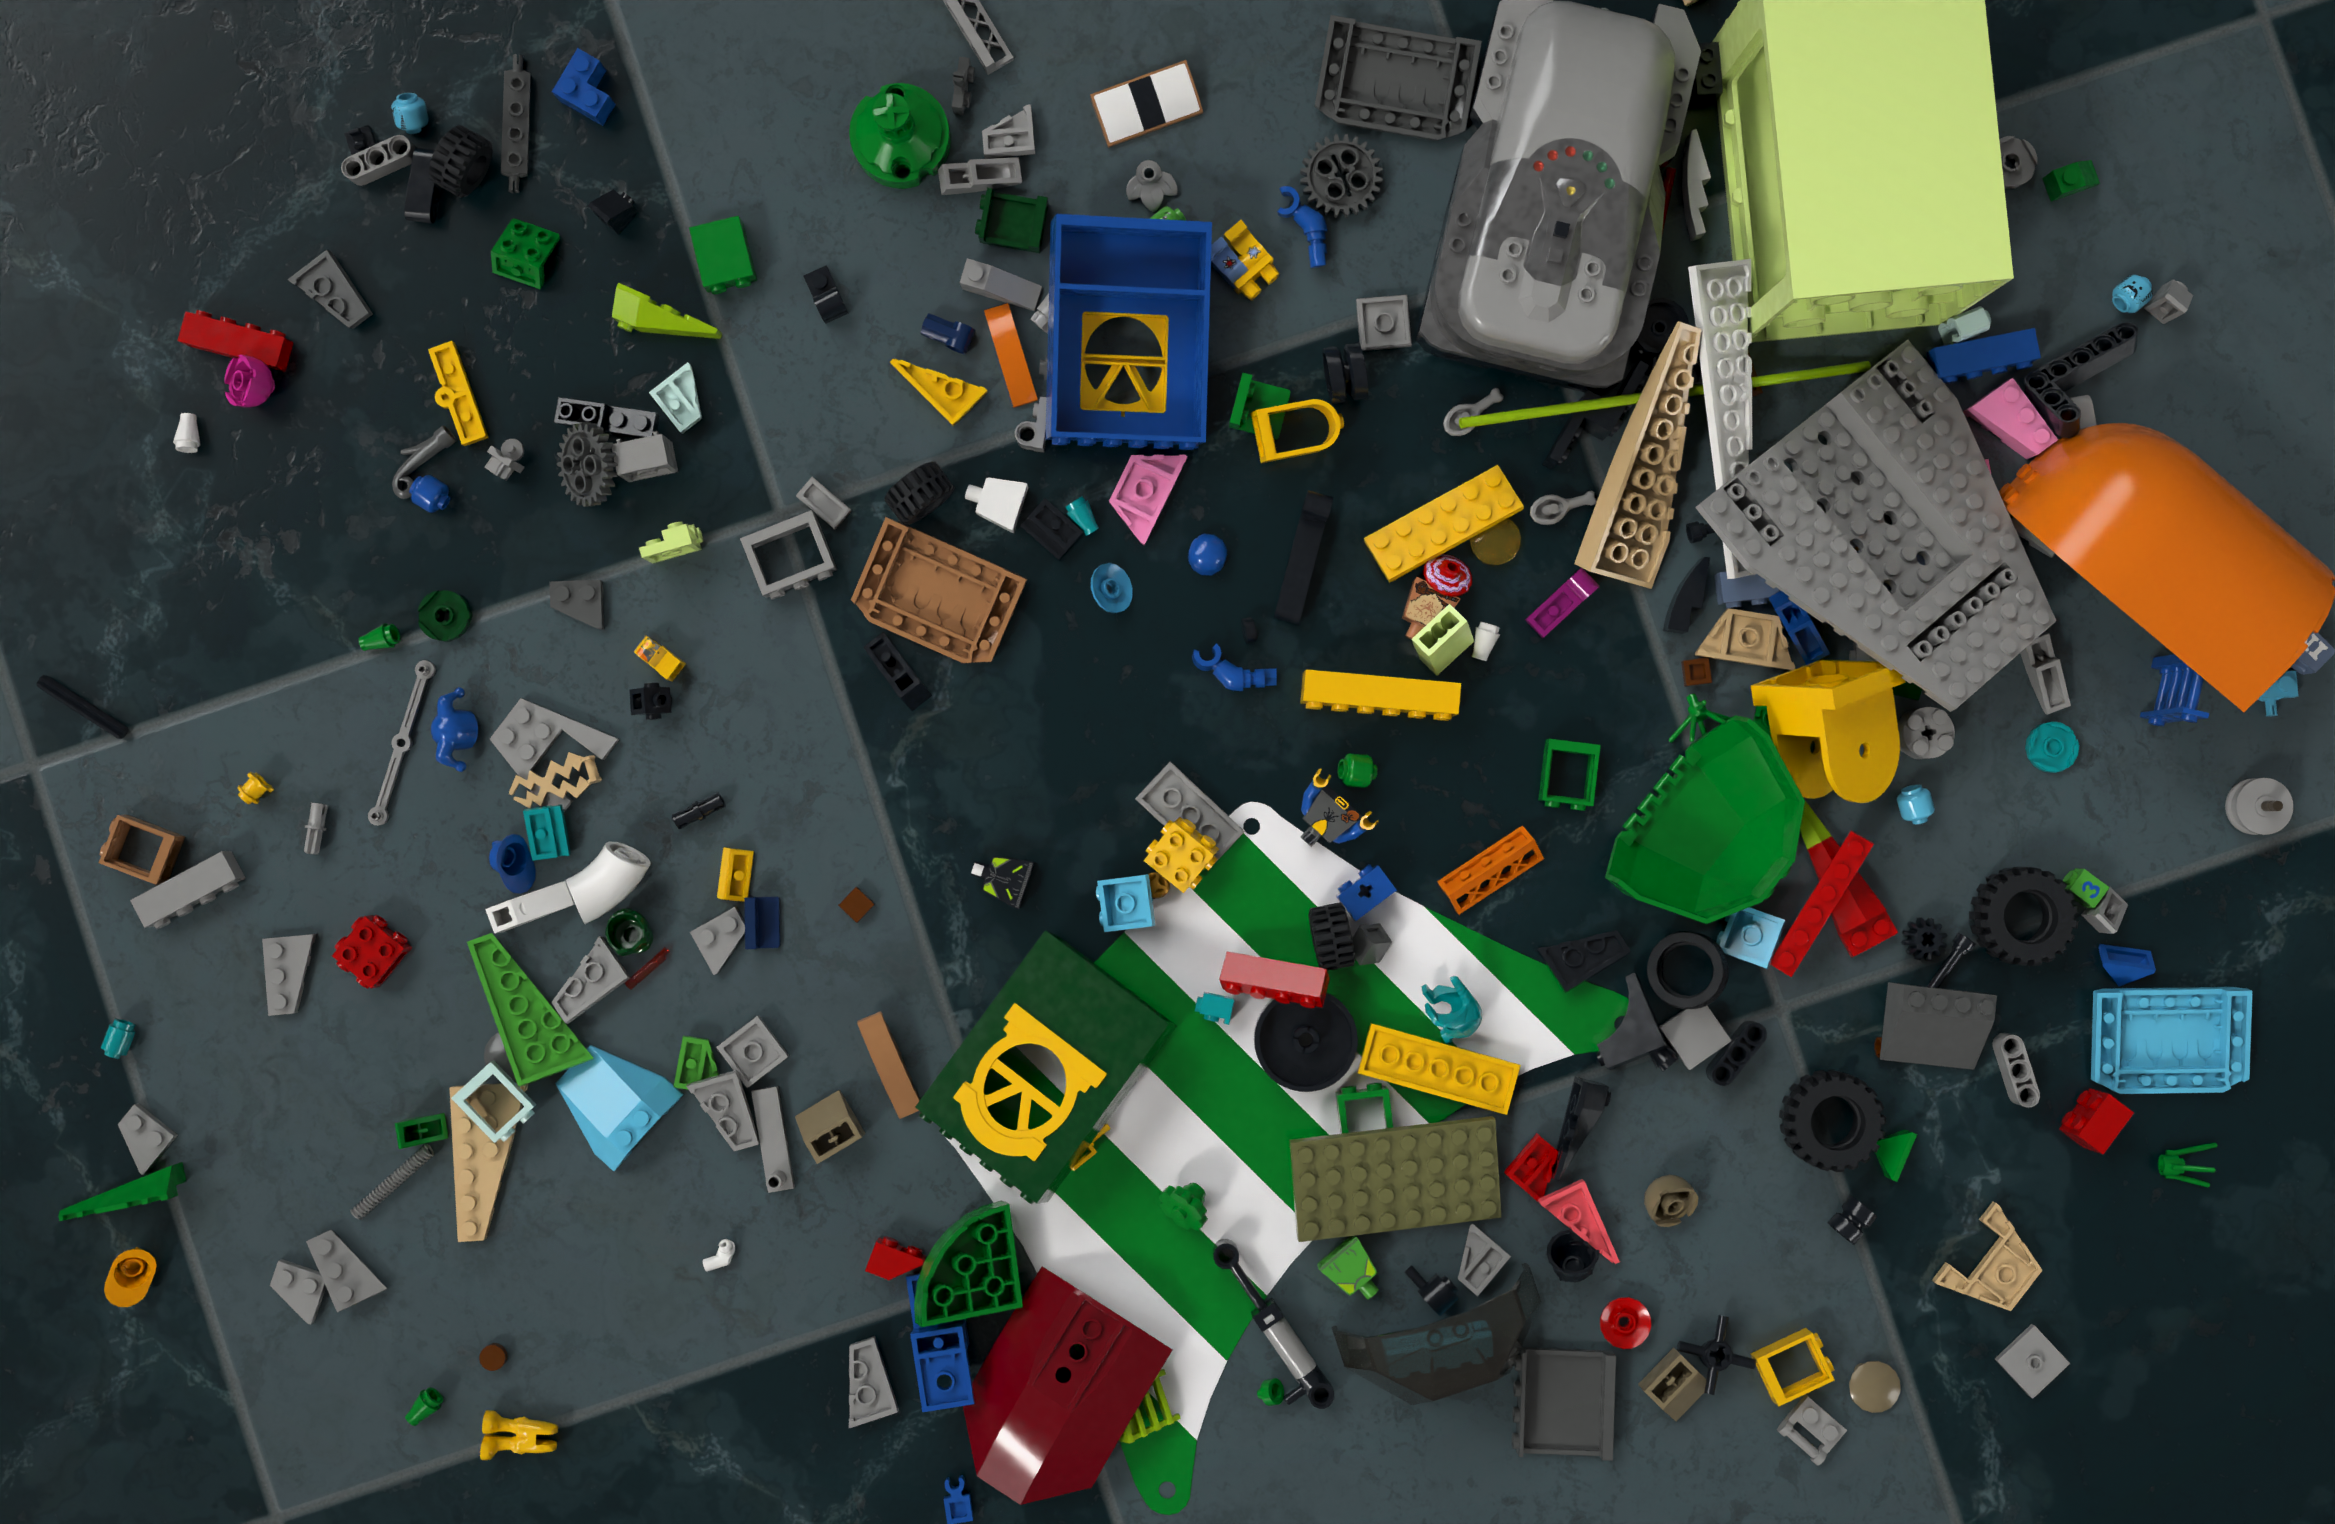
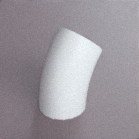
(607, 880)

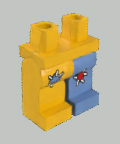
(1242, 261)

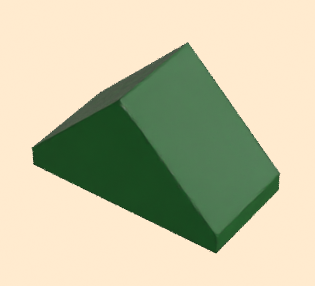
(421, 1130)

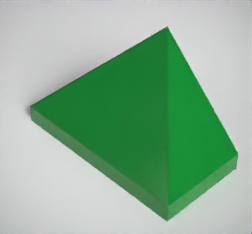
(1894, 1152)

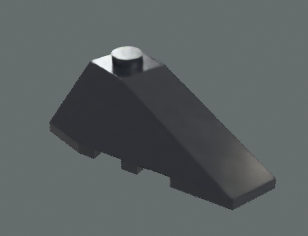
(1582, 1112)

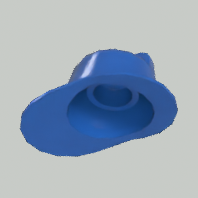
(513, 862)

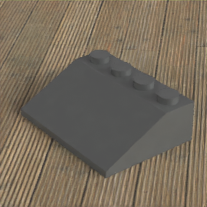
(1936, 1025)

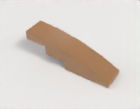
(889, 1064)

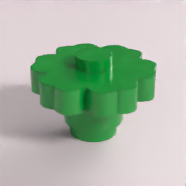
(1185, 1205)

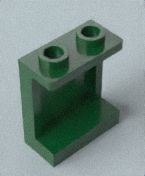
(1012, 221)

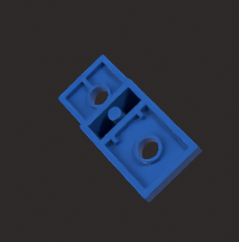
(940, 1351)

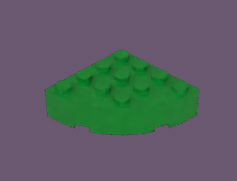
(970, 1269)

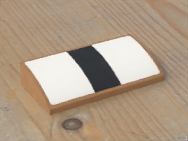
(1146, 103)

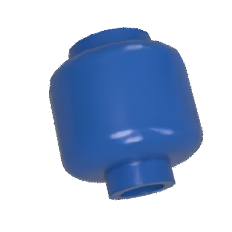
(429, 493)

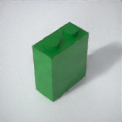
(723, 254)

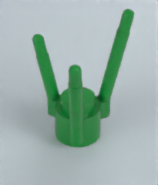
(2172, 1166)

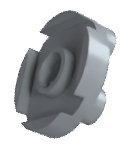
(2025, 160)

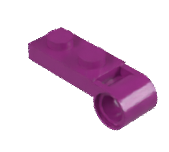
(1562, 602)

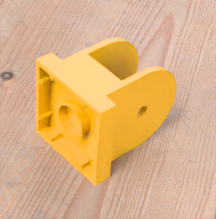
(1838, 709)

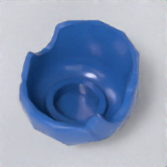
(1207, 554)

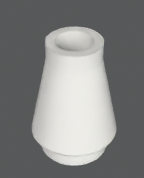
(187, 434)
(1485, 639)

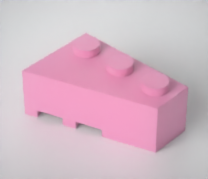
(2012, 419)

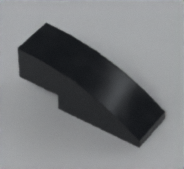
(1687, 597)

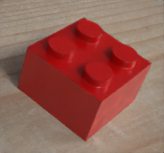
(2095, 1120)

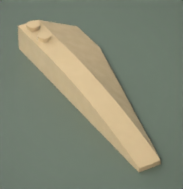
(1635, 502)

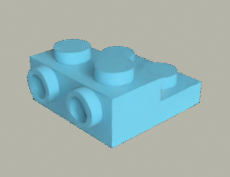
(1125, 903)
(1751, 936)

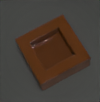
(1696, 671)
(856, 904)

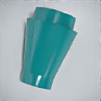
(1082, 515)

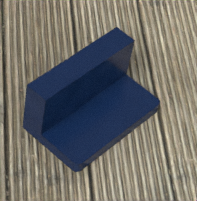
(762, 922)

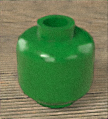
(1357, 770)

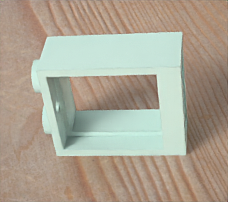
(507, 1130)

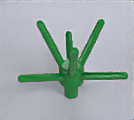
(1697, 713)

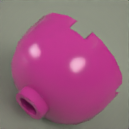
(248, 382)

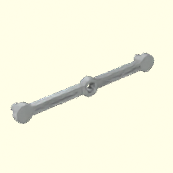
(379, 815)

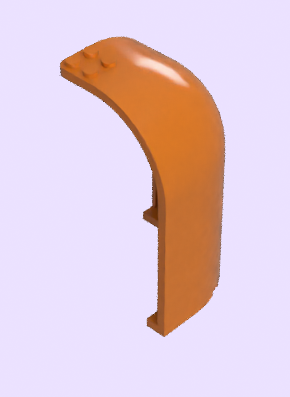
(2177, 552)

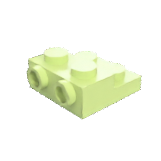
(678, 541)

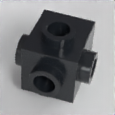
(650, 701)

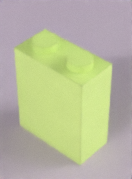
(1443, 639)

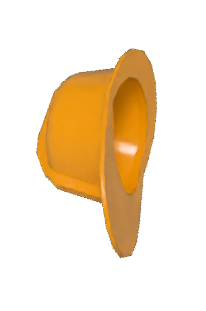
(130, 1277)

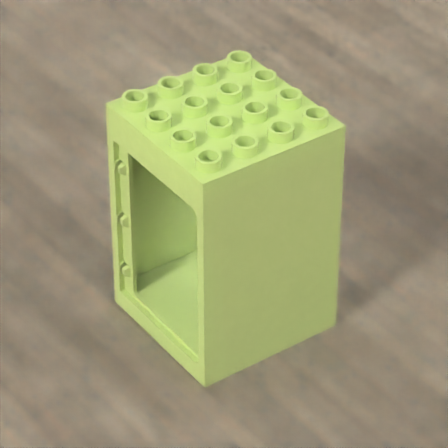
(1861, 163)

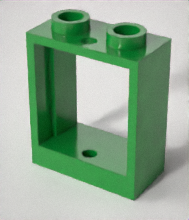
(1592, 751)
(1372, 1090)

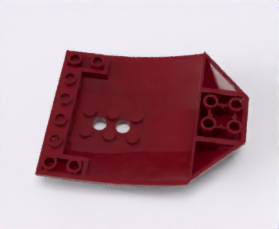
(1049, 1435)

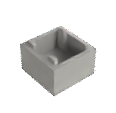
(644, 457)

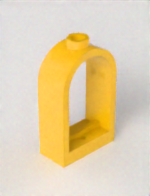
(1264, 433)

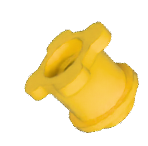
(253, 788)

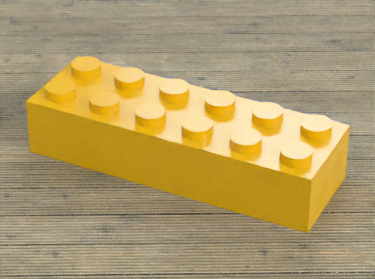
(1380, 693)

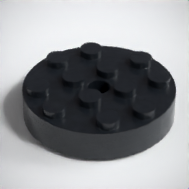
(1309, 1066)

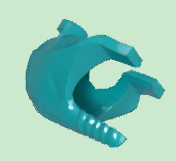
(1464, 1014)

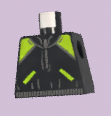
(1005, 878)

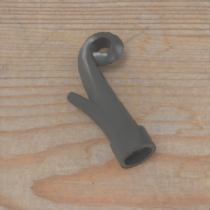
(420, 453)

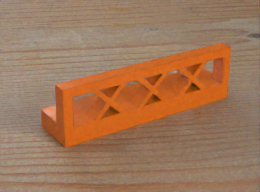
(1489, 866)

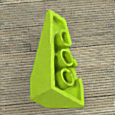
(641, 313)

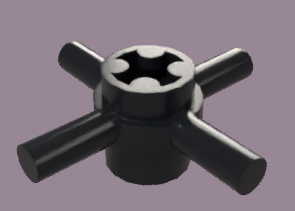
(1726, 1357)

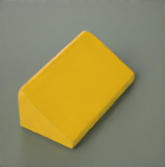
(735, 874)

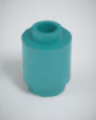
(118, 1038)

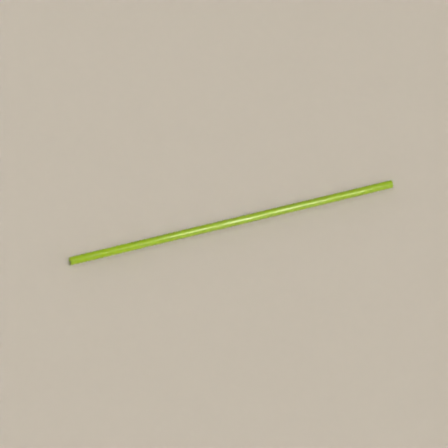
(1630, 399)

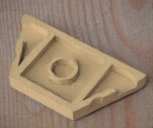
(1748, 640)

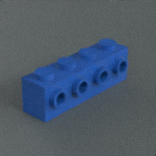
(1985, 355)

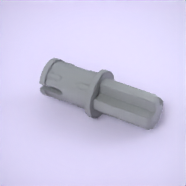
(315, 828)

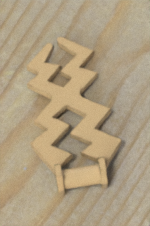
(546, 782)

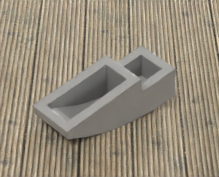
(978, 175)
(2046, 674)

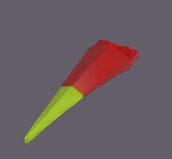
(1859, 913)

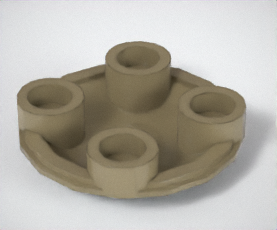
(1874, 1386)

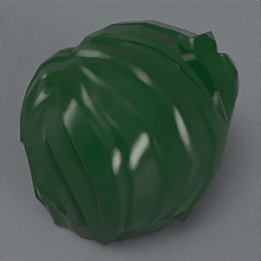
(628, 932)

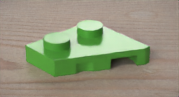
(694, 1061)

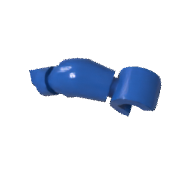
(1312, 224)
(1234, 677)

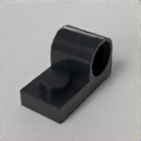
(825, 294)

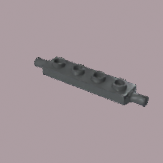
(515, 123)

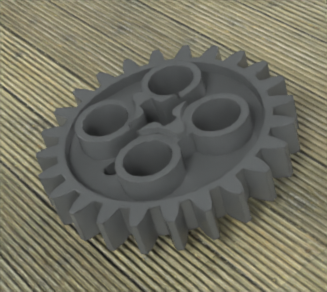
(1362, 168)
(587, 464)

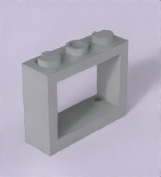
(781, 530)

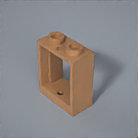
(165, 857)

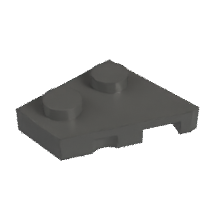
(579, 600)

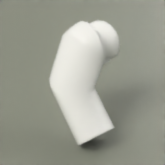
(723, 1256)

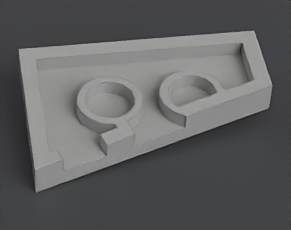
(285, 971)
(592, 981)
(728, 1107)

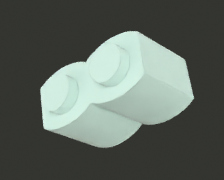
(1965, 326)

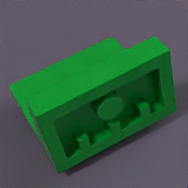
(522, 252)
(1255, 396)

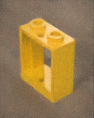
(1804, 1386)

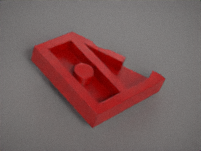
(1533, 1167)

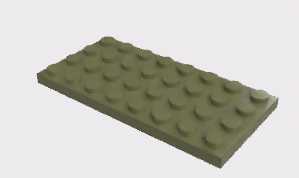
(1395, 1178)

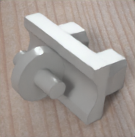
(504, 461)

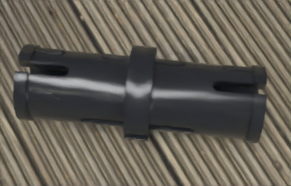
(698, 810)

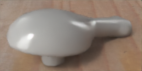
(1451, 420)
(1552, 508)

